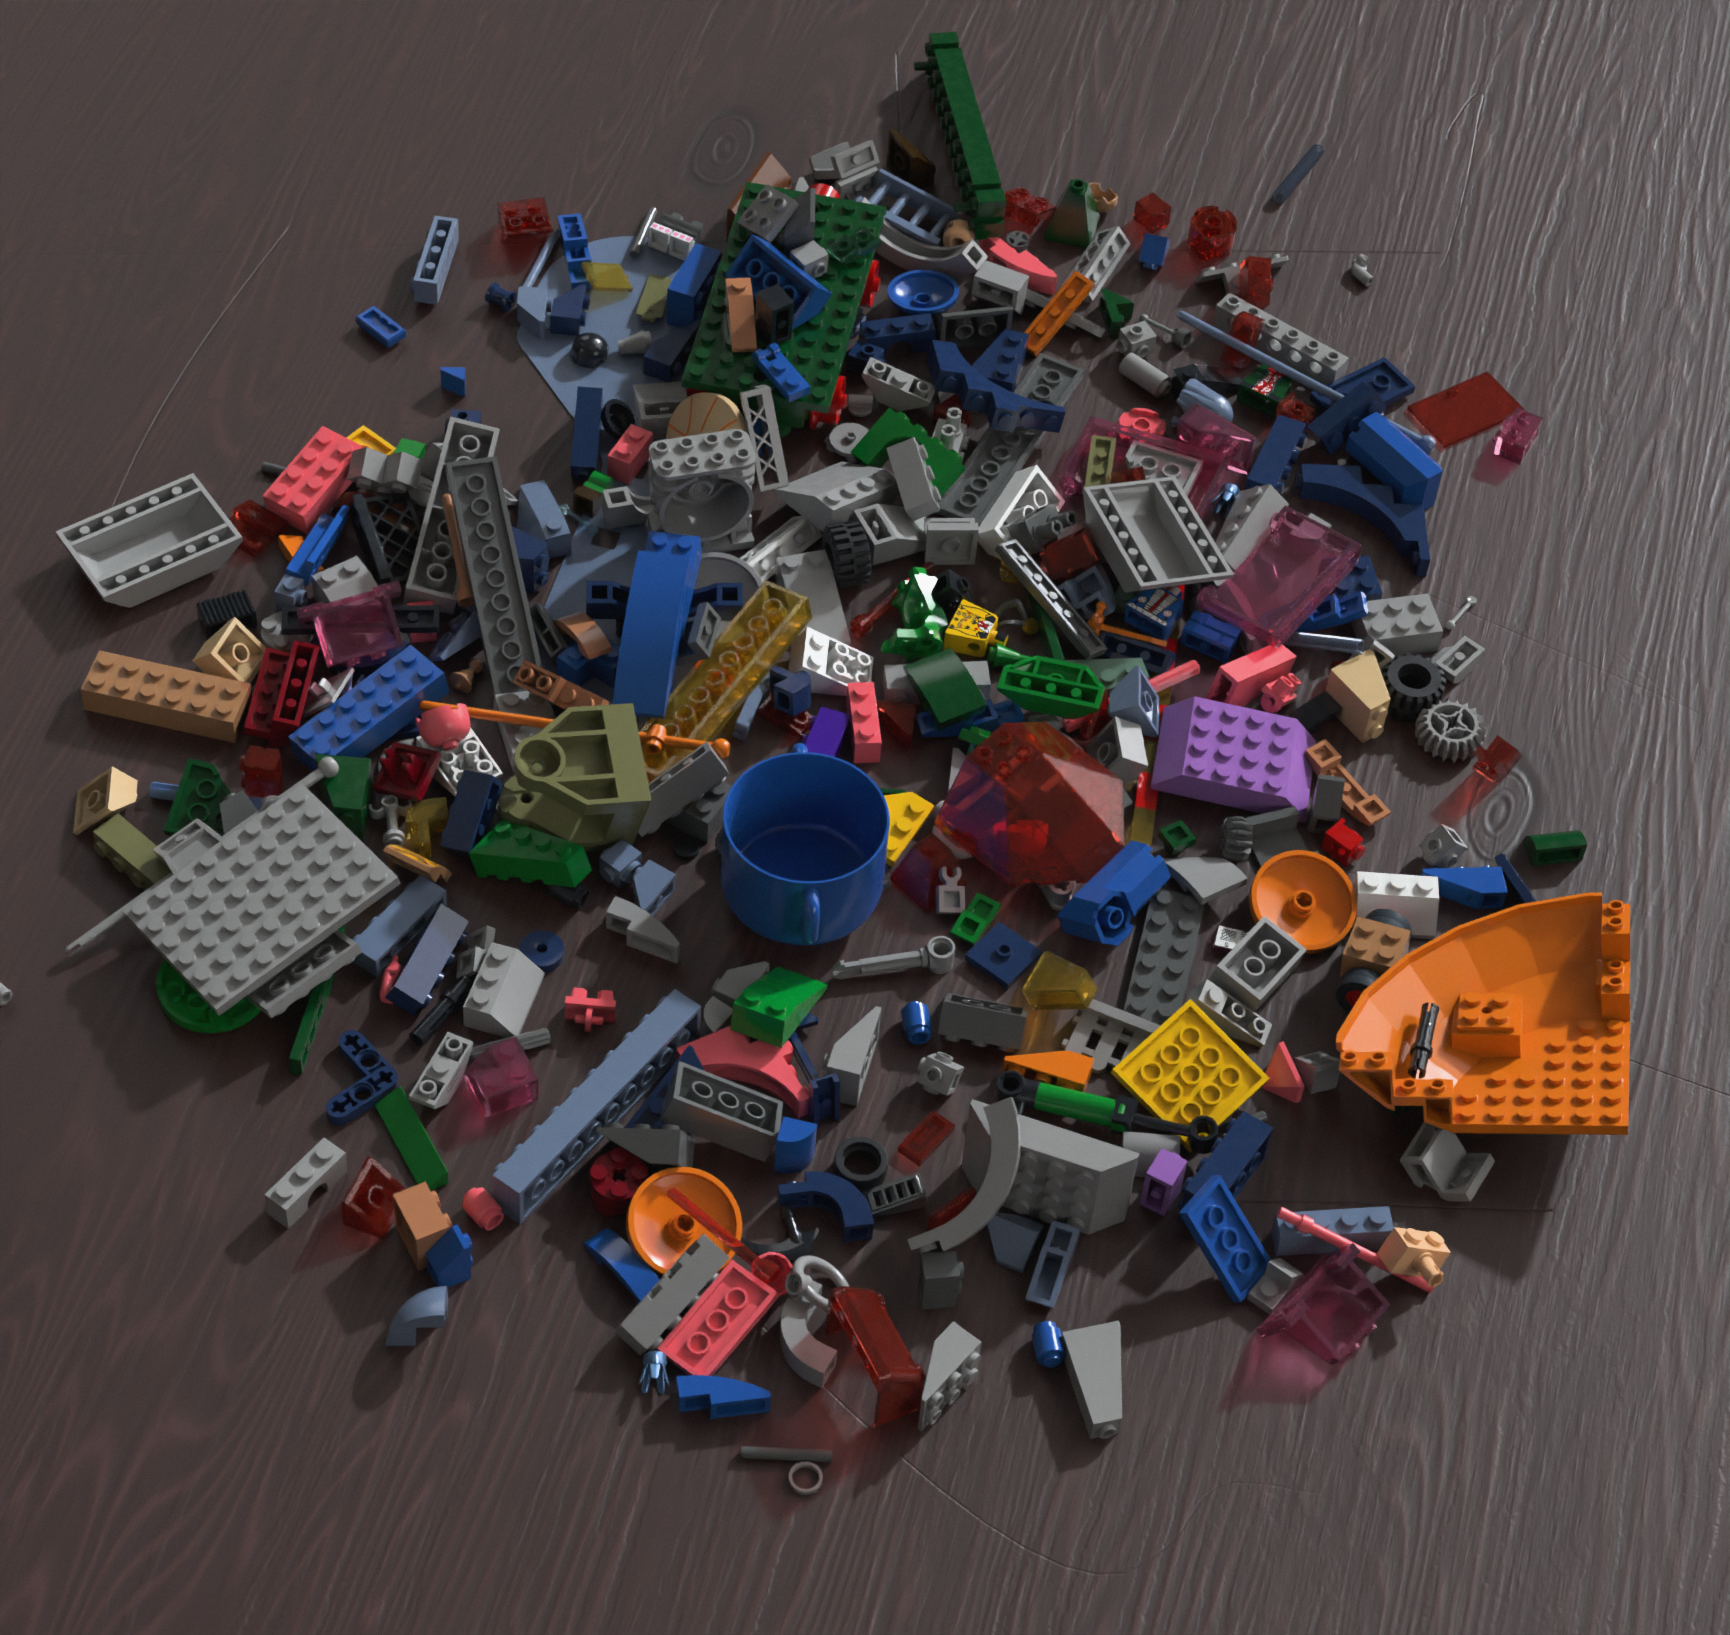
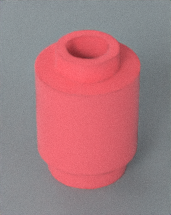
(482, 1208)

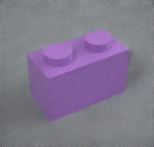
(1163, 1182)

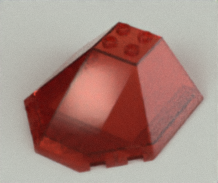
(1035, 807)

